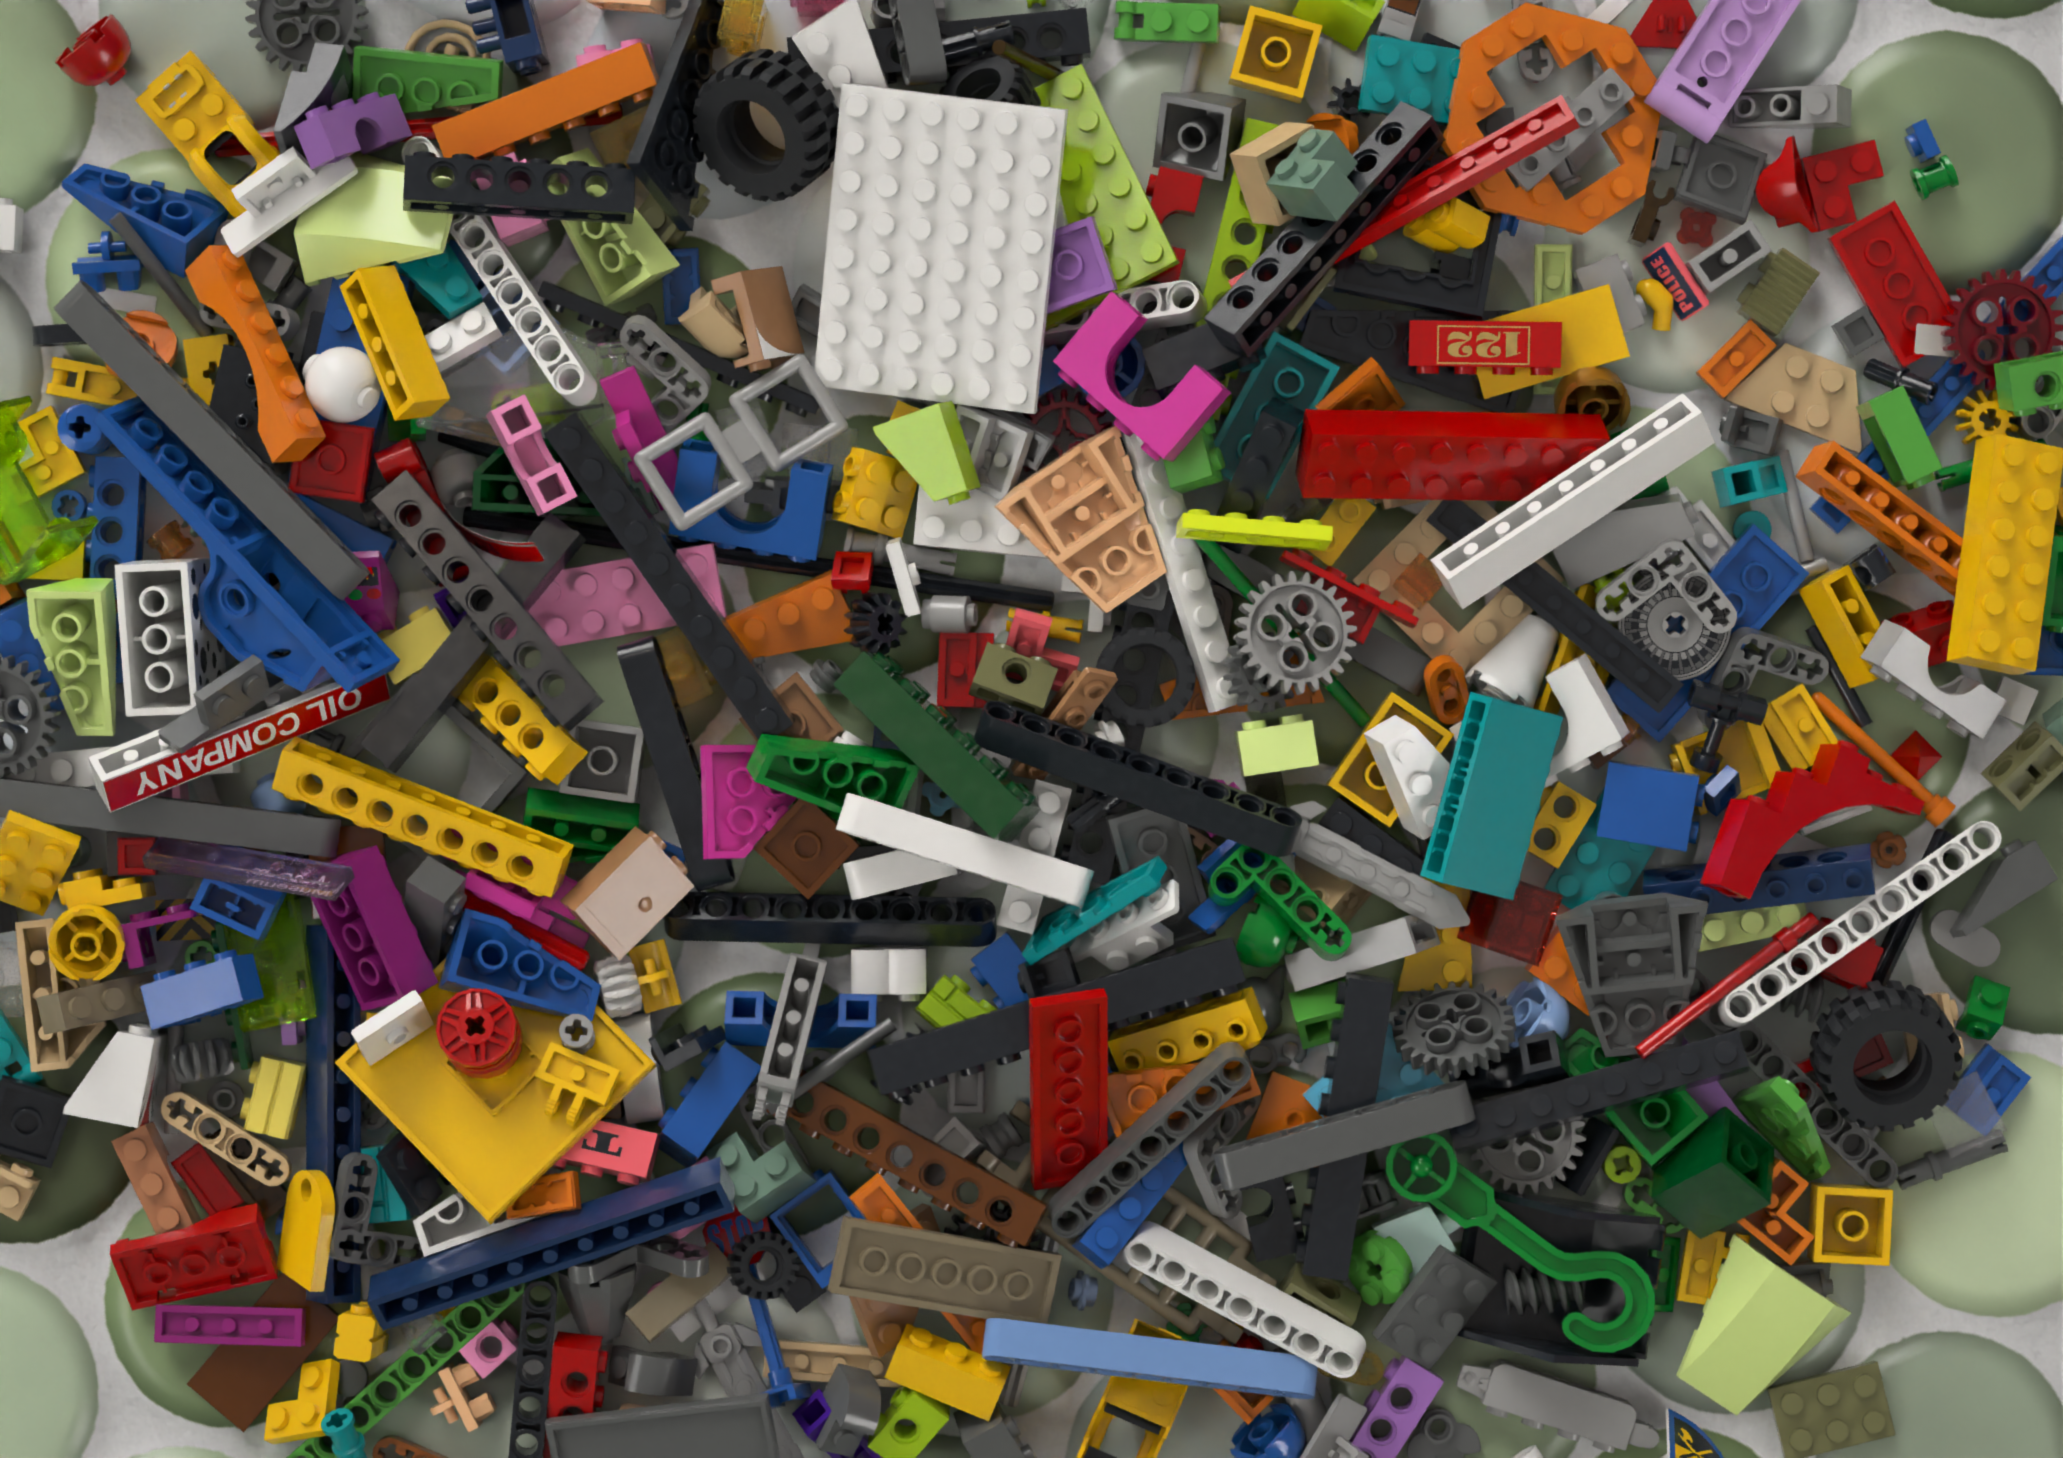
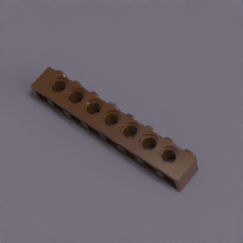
(1026, 1209)

